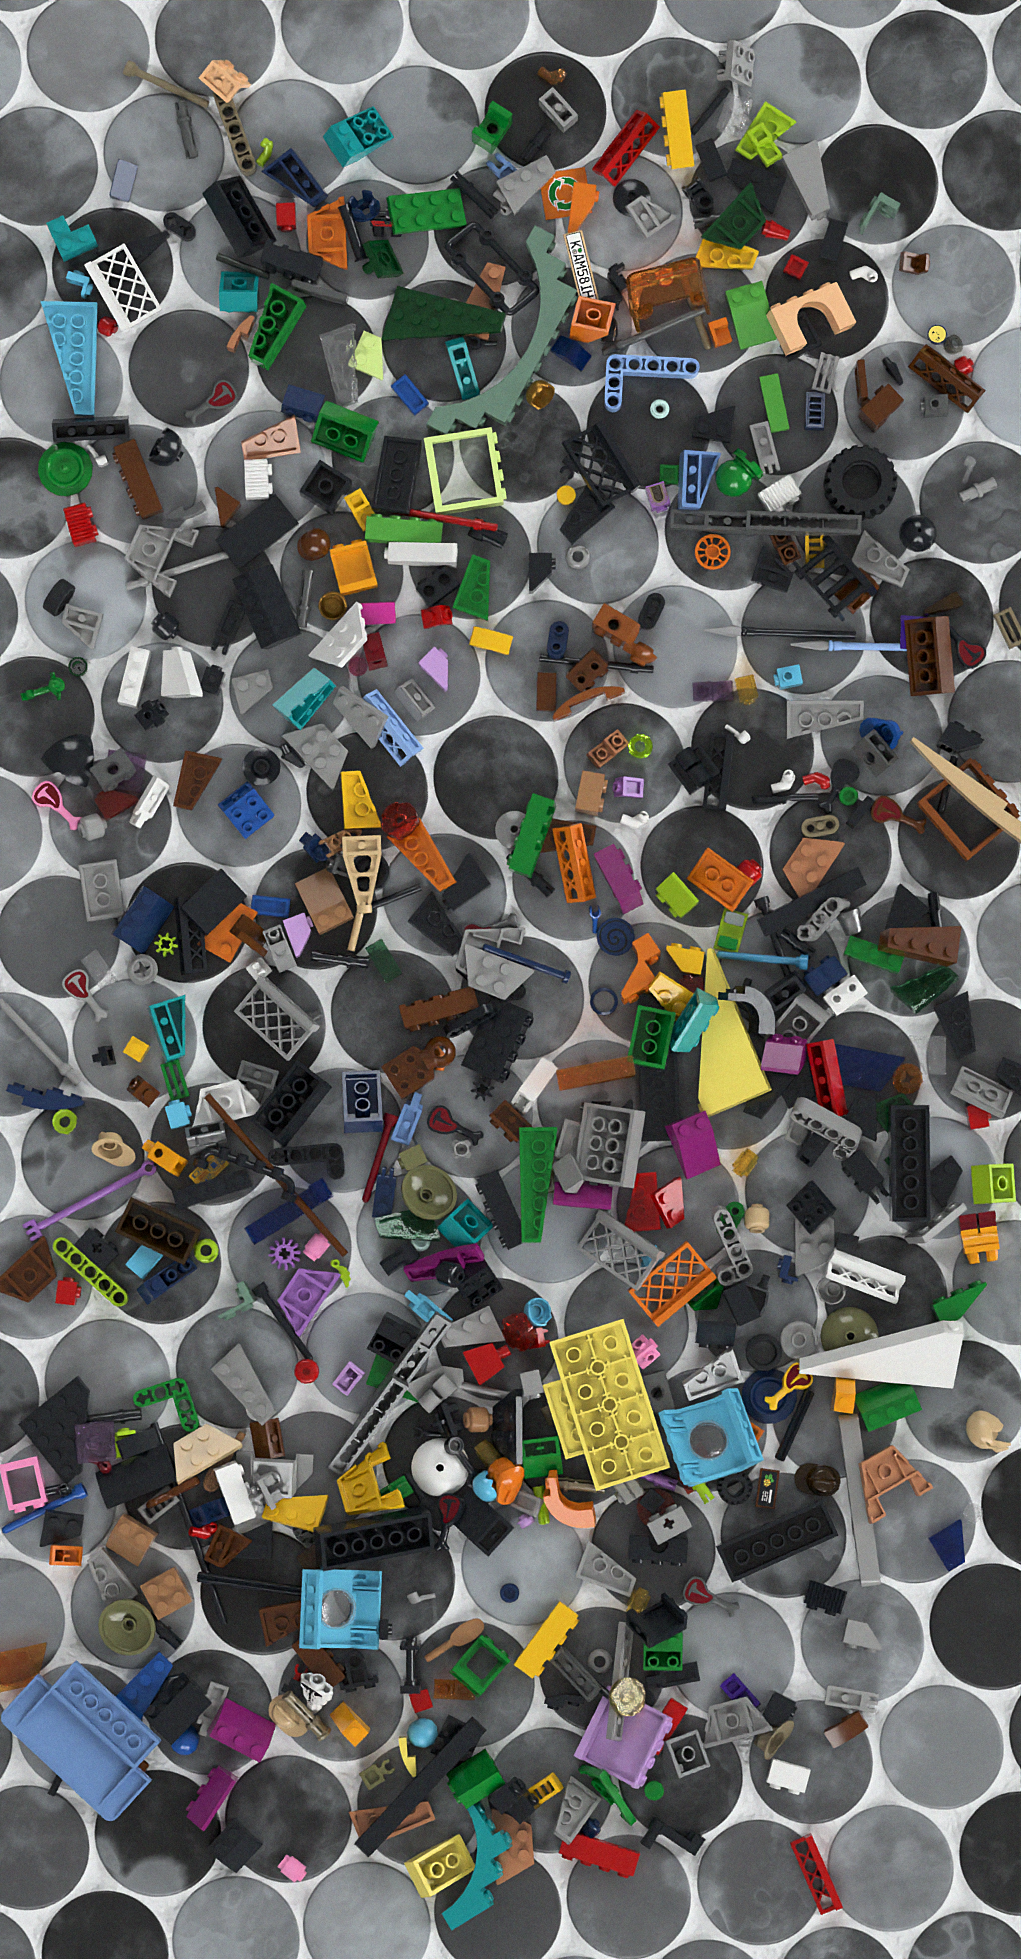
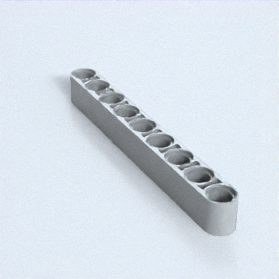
(862, 1530)

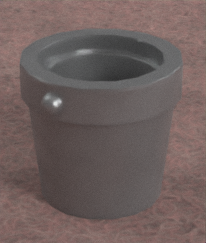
(851, 921)

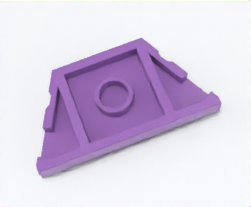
(305, 1296)

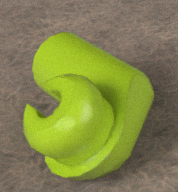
(266, 153)

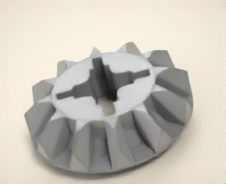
(134, 965)

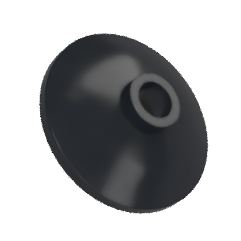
(623, 189)
(254, 759)

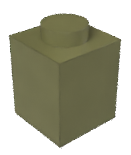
(412, 1158)

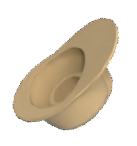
(113, 1150)
(286, 1718)

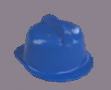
(887, 729)

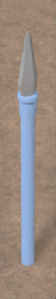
(839, 645)

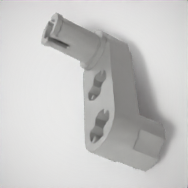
(831, 910)

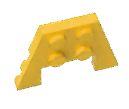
(360, 1488)

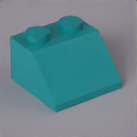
(238, 292)
(465, 1225)

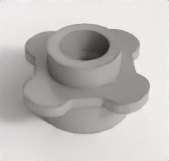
(465, 1145)

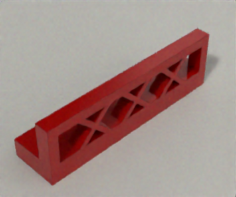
(624, 144)
(822, 1870)

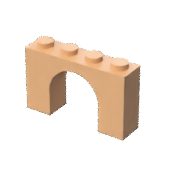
(826, 299)

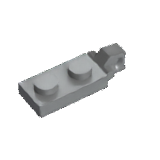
(216, 1693)

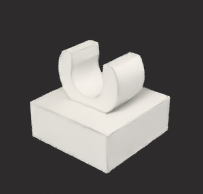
(258, 968)

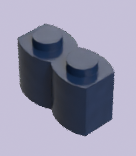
(825, 975)

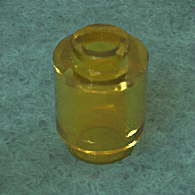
(745, 1163)
(486, 1453)
(638, 1600)

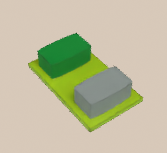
(730, 931)

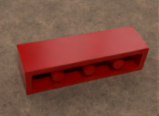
(827, 1076)
(601, 1853)

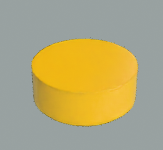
(566, 495)

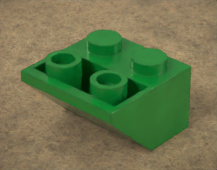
(541, 1456)
(664, 1655)

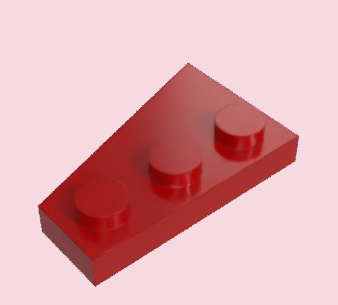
(642, 1211)

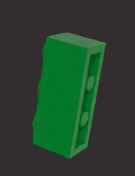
(869, 954)

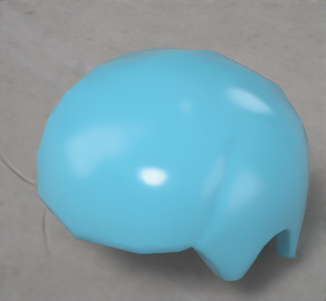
(538, 1311)
(483, 1488)
(422, 1733)

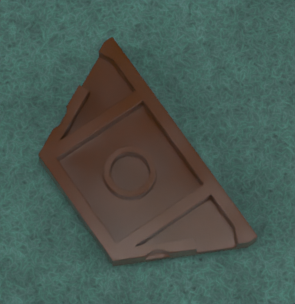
(29, 1273)

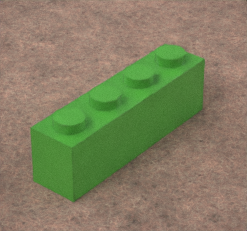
(401, 530)

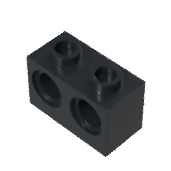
(440, 590)

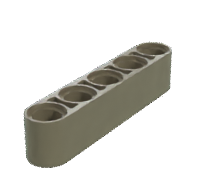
(236, 139)

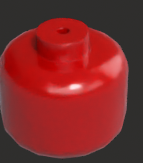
(107, 326)
(964, 365)

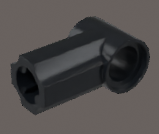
(495, 538)
(403, 1256)

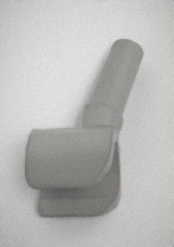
(414, 1598)

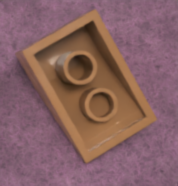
(324, 901)

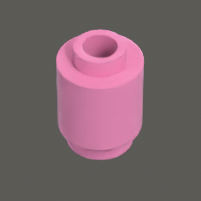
(316, 1246)
(292, 1868)

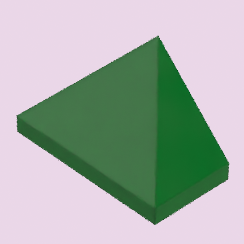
(708, 1297)

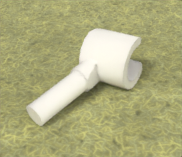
(101, 460)
(742, 737)

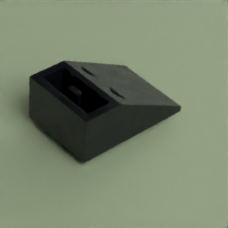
(482, 1523)

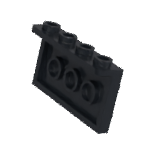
(498, 1040)

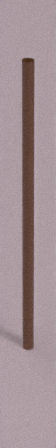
(259, 1156)

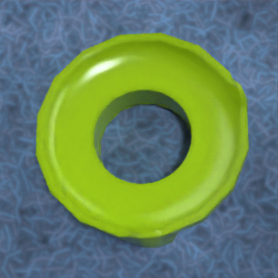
(56, 1121)
(206, 1259)

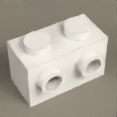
(844, 995)
(788, 1776)

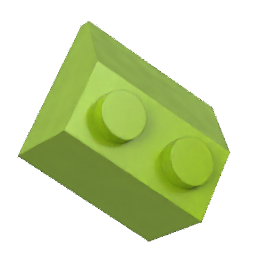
(676, 896)
(993, 1183)

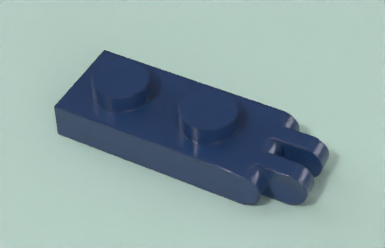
(384, 1193)

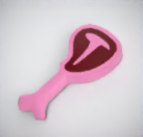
(49, 795)

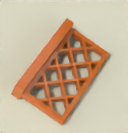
(684, 1293)

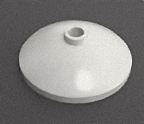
(425, 1471)

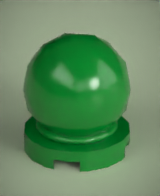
(736, 475)

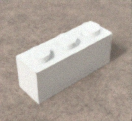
(134, 677)
(235, 1491)

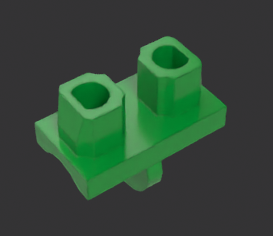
(400, 1484)

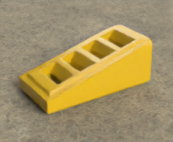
(814, 548)
(555, 1782)

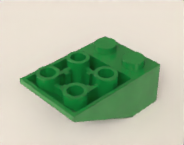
(957, 1304)

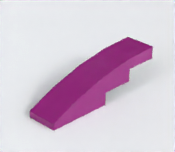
(425, 1267)

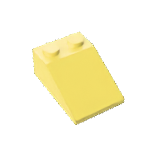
(440, 1866)

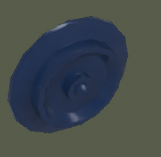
(767, 1384)

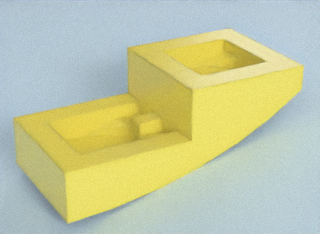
(410, 1761)

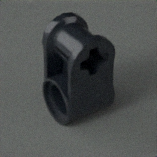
(696, 193)

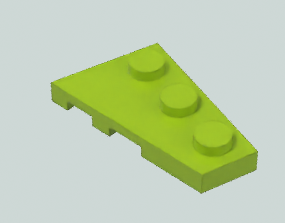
(775, 122)

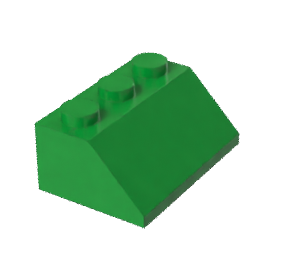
(344, 431)
(651, 1037)
(886, 1404)

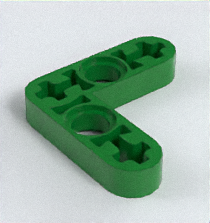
(177, 1397)

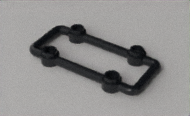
(496, 299)

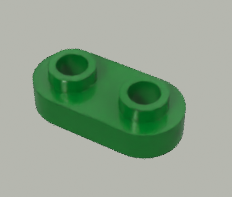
(736, 1218)

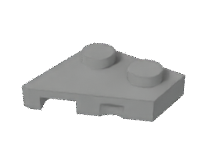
(82, 623)
(251, 688)

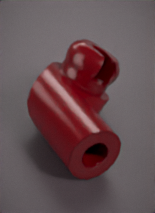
(104, 1466)

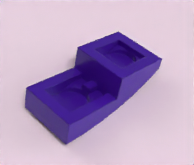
(736, 1689)

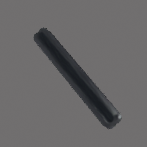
(794, 1425)

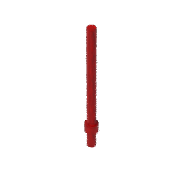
(477, 524)

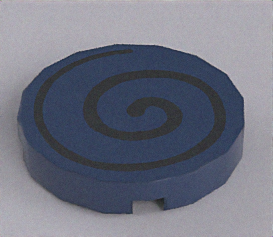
(615, 936)

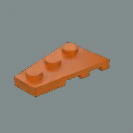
(223, 942)

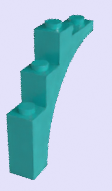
(489, 1845)

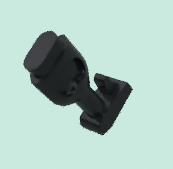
(613, 327)

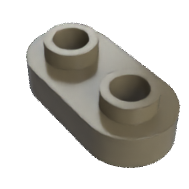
(819, 825)

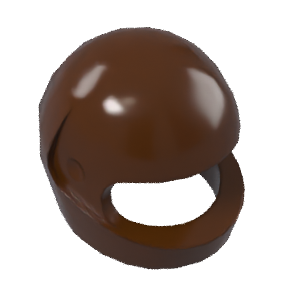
(314, 544)

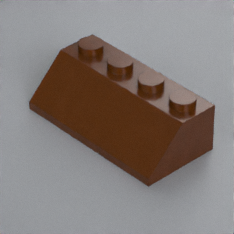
(929, 656)

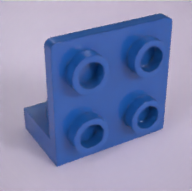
(246, 810)

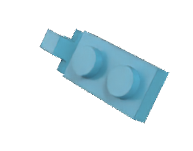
(423, 1306)

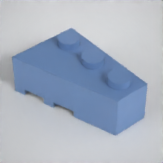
(694, 477)

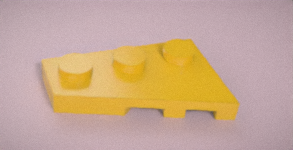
(724, 257)
(356, 803)

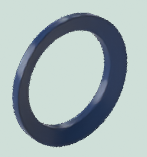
(615, 1001)

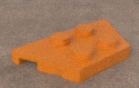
(328, 234)

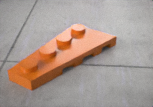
(425, 856)

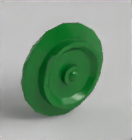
(65, 469)

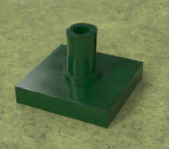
(381, 259)

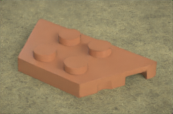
(810, 863)
(521, 1854)

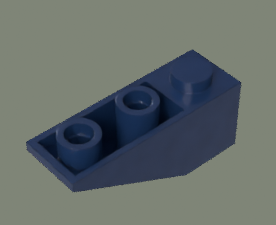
(165, 1280)

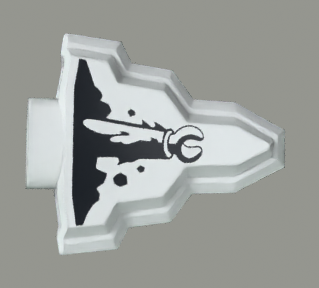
(315, 1691)

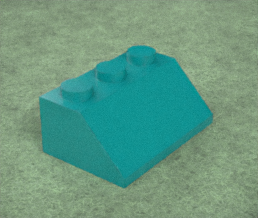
(693, 1021)

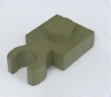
(374, 1776)

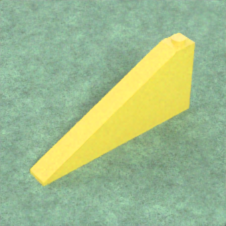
(728, 1058)

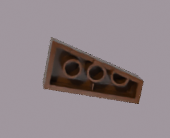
(925, 944)

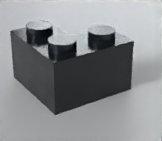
(516, 1800)

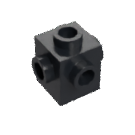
(152, 714)

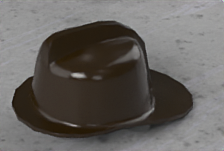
(817, 1479)

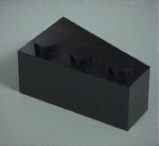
(291, 263)

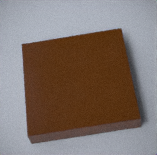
(861, 381)

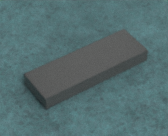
(319, 292)
(576, 1674)

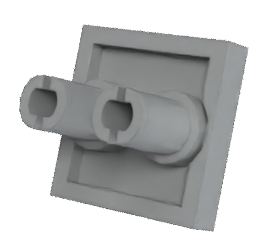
(739, 64)

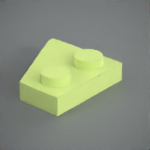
(369, 355)

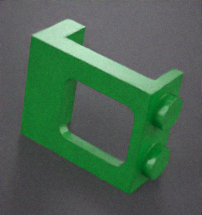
(471, 1680)

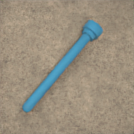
(800, 961)

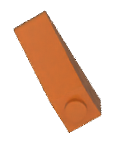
(581, 204)

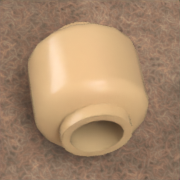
(757, 1218)

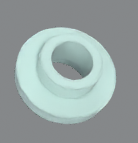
(661, 403)

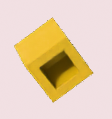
(136, 1049)

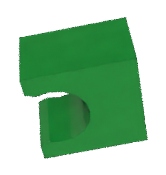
(495, 117)

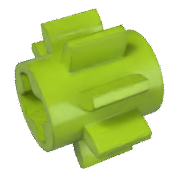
(165, 950)

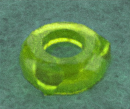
(647, 742)

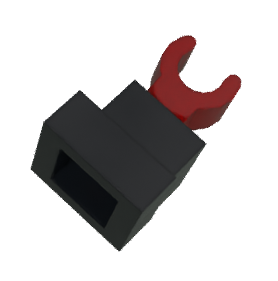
(294, 1684)

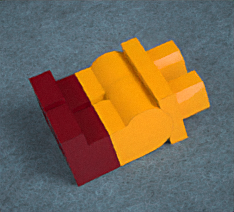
(983, 1241)

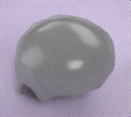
(830, 1291)

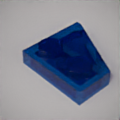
(950, 1545)

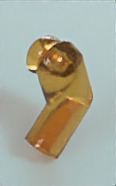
(552, 77)

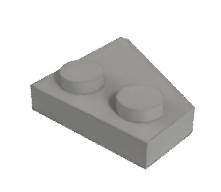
(648, 216)

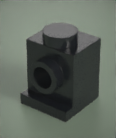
(215, 686)

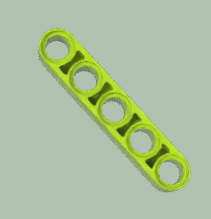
(82, 1267)

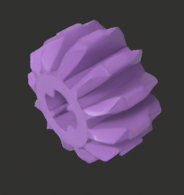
(289, 1248)

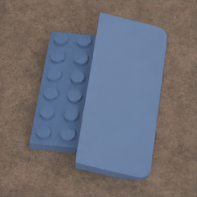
(84, 1738)

